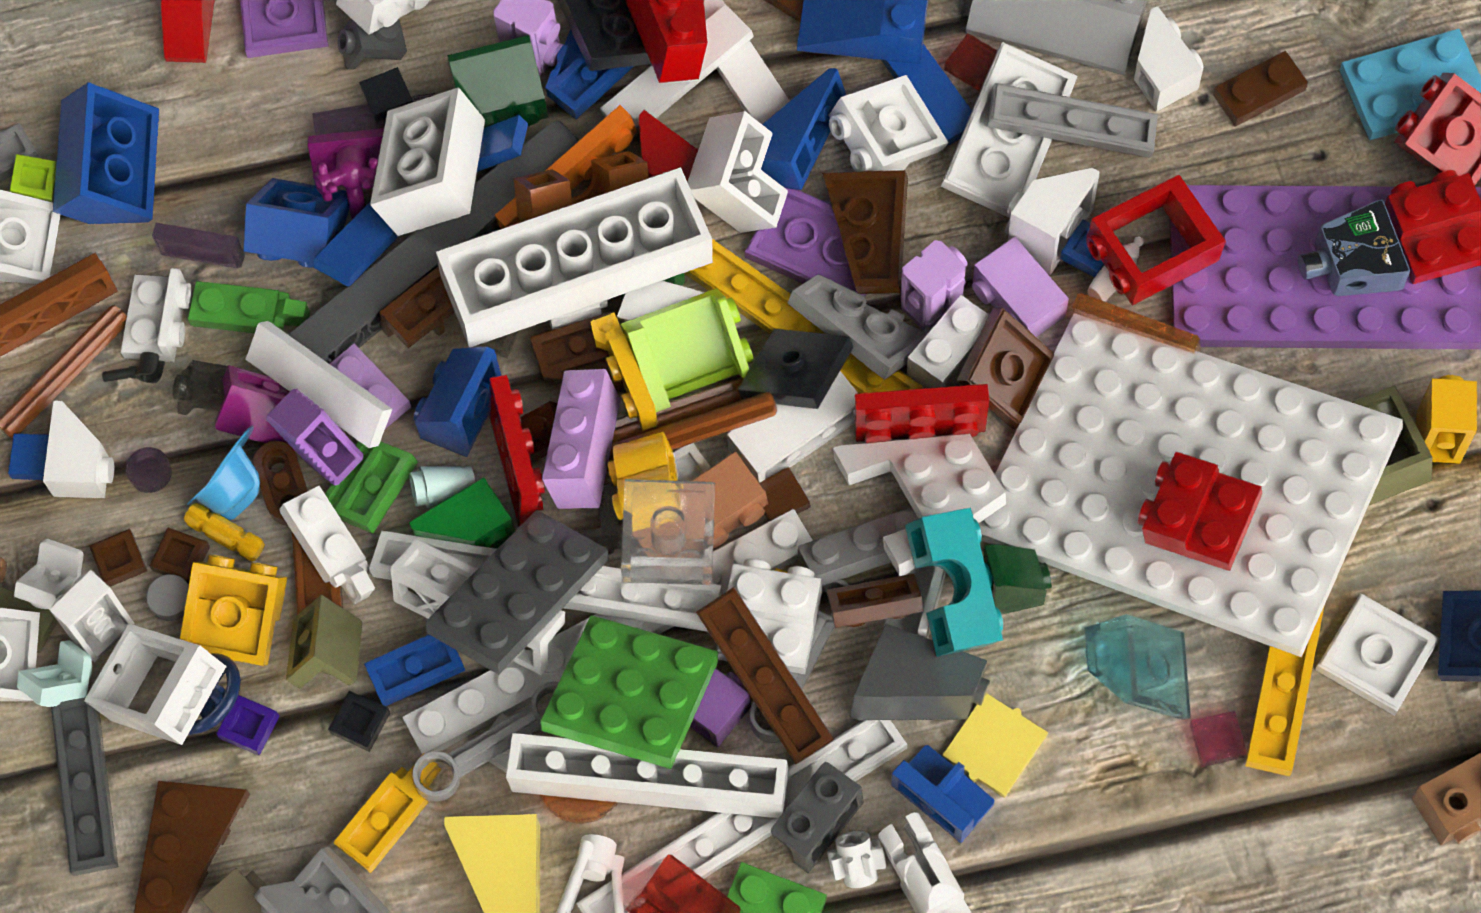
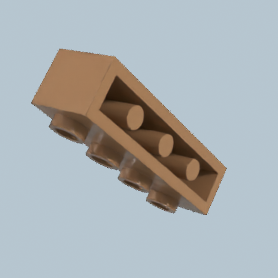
(1452, 802)

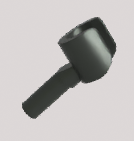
(148, 370)

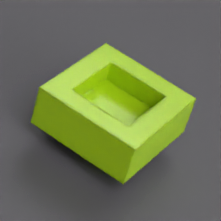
(33, 177)

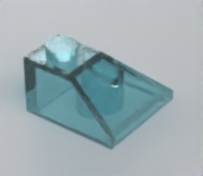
(1140, 664)

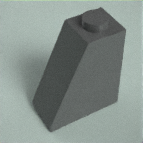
(914, 684)

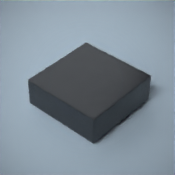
(385, 93)
(359, 721)

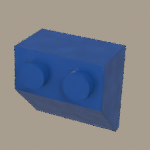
(292, 221)
(458, 399)

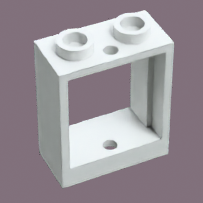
(179, 697)

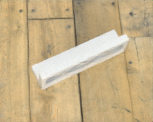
(437, 577)

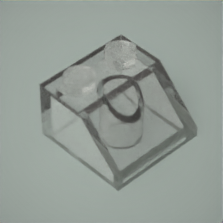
(668, 532)

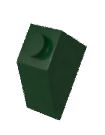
(1016, 577)

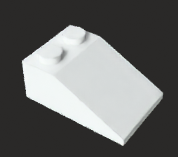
(26, 238)

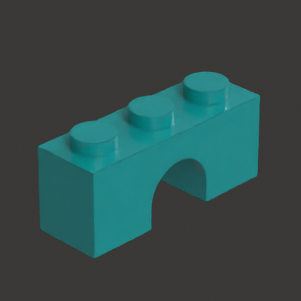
(953, 544)

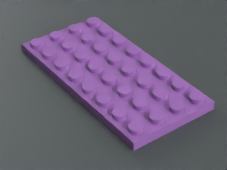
(1264, 302)

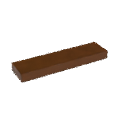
(765, 675)

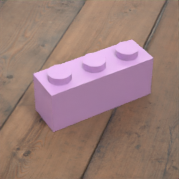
(581, 439)

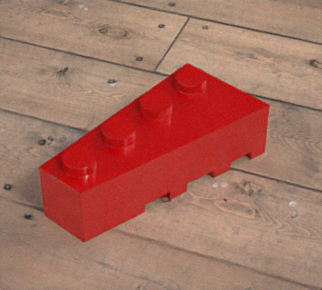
(672, 36)

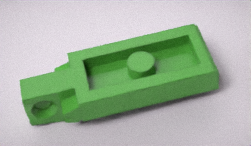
(243, 307)

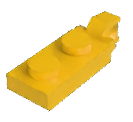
(624, 367)
(385, 817)

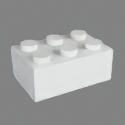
(428, 162)

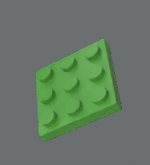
(630, 691)

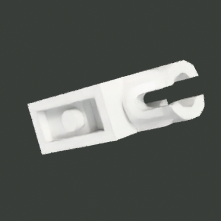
(926, 874)

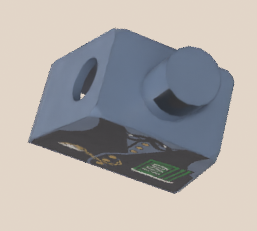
(1358, 253)

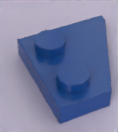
(573, 84)

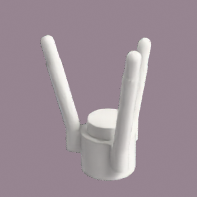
(593, 863)

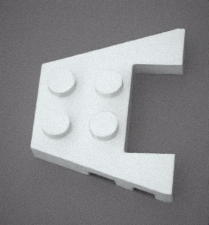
(933, 474)

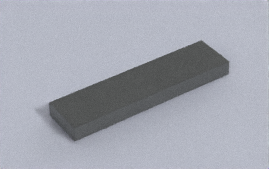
(84, 787)

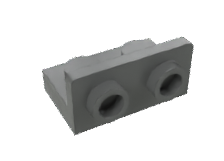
(818, 815)

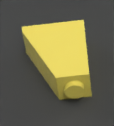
(500, 859)

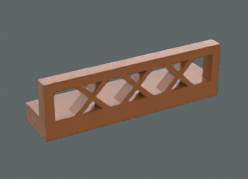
(53, 302)

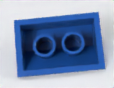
(105, 157)

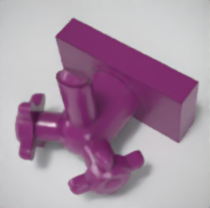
(346, 161)

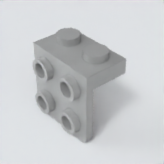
(321, 887)

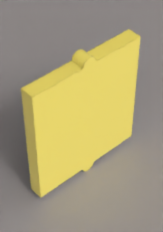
(995, 745)

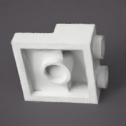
(886, 126)
(782, 605)

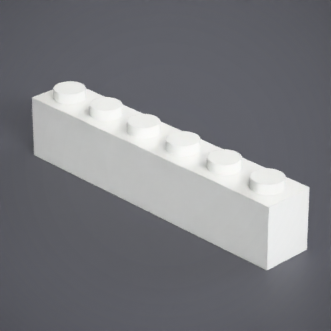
(694, 782)

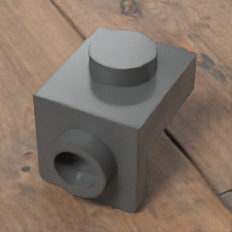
(381, 44)

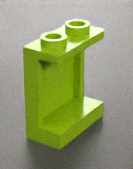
(688, 346)

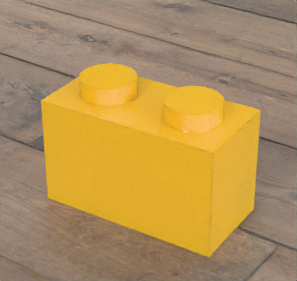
(1448, 417)

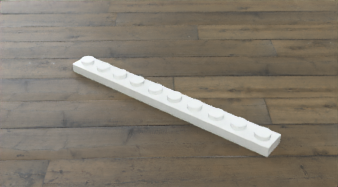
(490, 694)

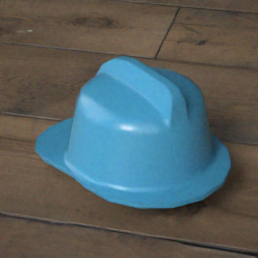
(233, 483)

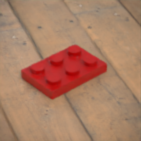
(921, 413)
(514, 449)

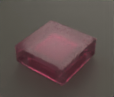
(1218, 738)

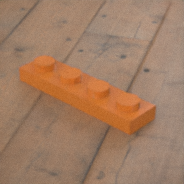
(607, 137)

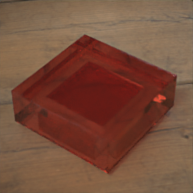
(971, 61)

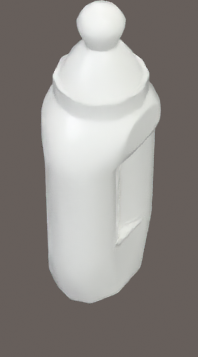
(1101, 286)

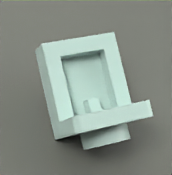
(58, 682)

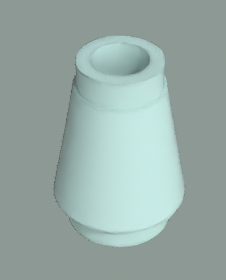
(438, 483)

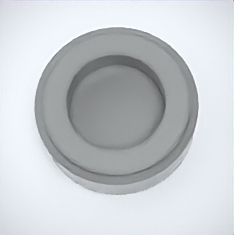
(168, 597)

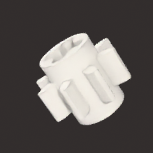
(856, 859)

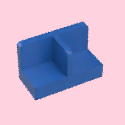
(942, 792)

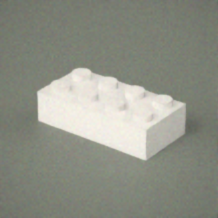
(91, 615)

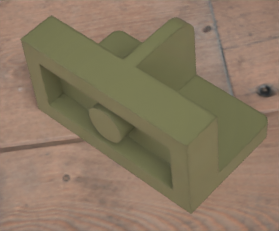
(324, 641)

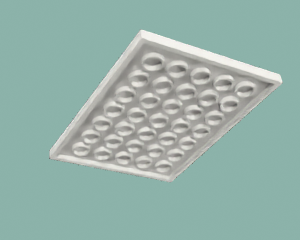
(1125, 405)

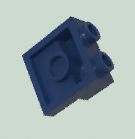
(1460, 637)

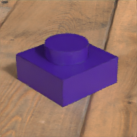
(248, 725)

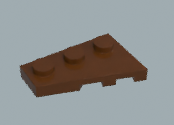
(871, 225)
(182, 841)

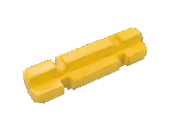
(224, 532)

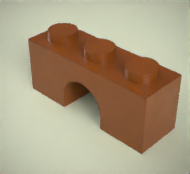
(551, 191)

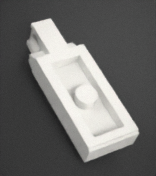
(328, 543)

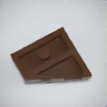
(570, 349)

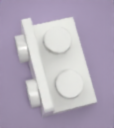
(156, 316)

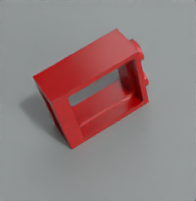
(1187, 216)

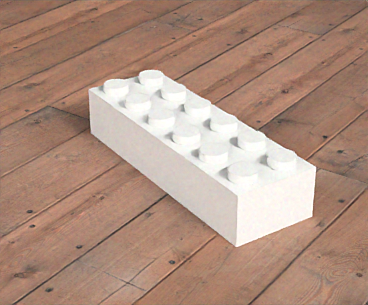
(575, 257)

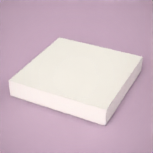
(1377, 654)

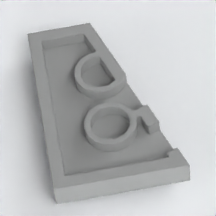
(877, 338)

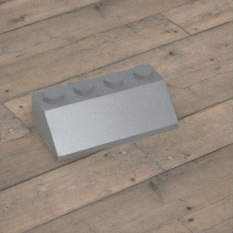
(1074, 30)

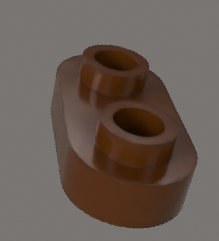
(281, 485)

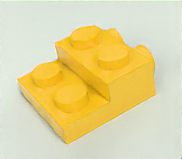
(233, 608)

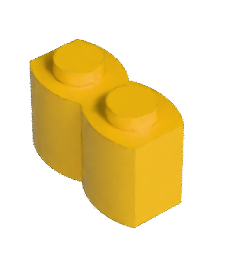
(640, 460)

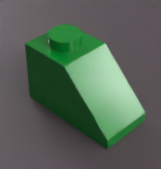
(468, 517)

